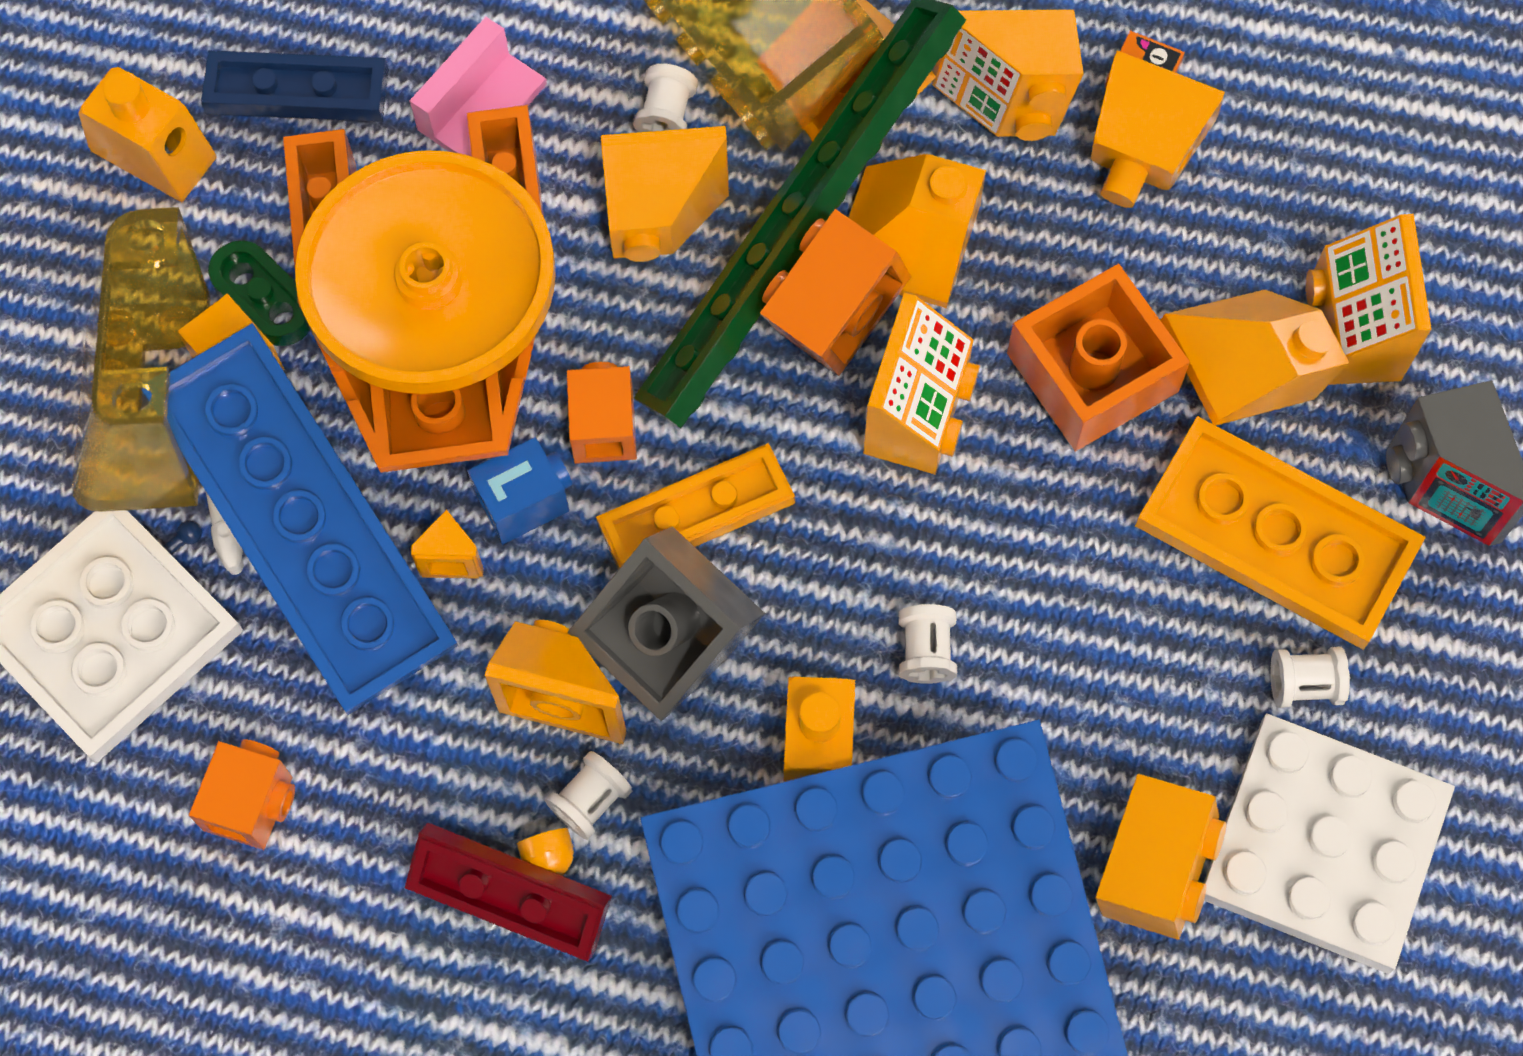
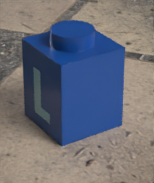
(521, 489)

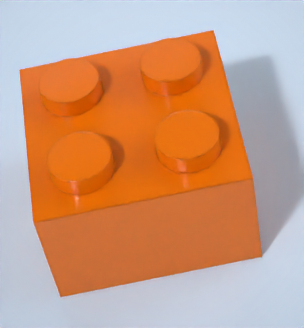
(835, 291)
(1097, 357)

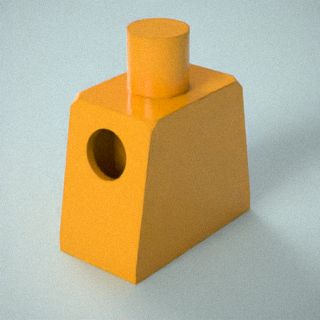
(132, 123)
(1149, 126)
(818, 725)

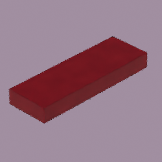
(507, 891)

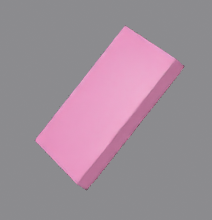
(473, 79)

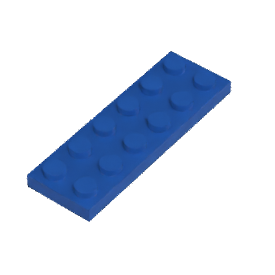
(302, 520)

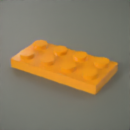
(1280, 532)

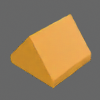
(446, 551)

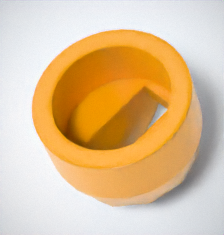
(548, 850)

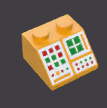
(1013, 70)
(1373, 299)
(919, 389)

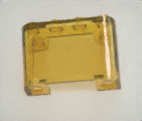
(775, 56)
(140, 300)

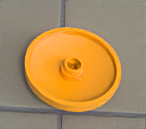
(425, 271)

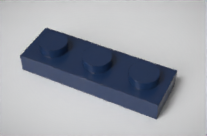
(295, 86)

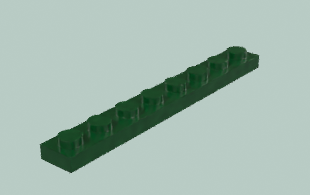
(809, 193)

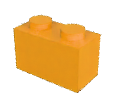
(1161, 857)

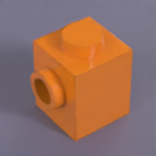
(243, 793)

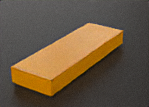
(701, 504)

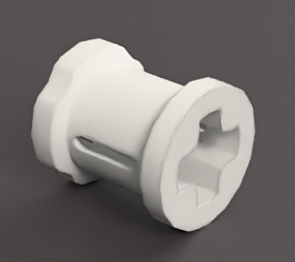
(666, 98)
(927, 643)
(1310, 677)
(588, 795)

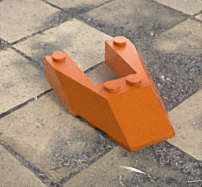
(429, 427)

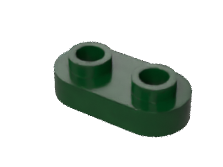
(264, 296)

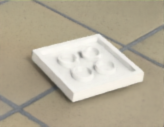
(108, 629)
(1328, 843)

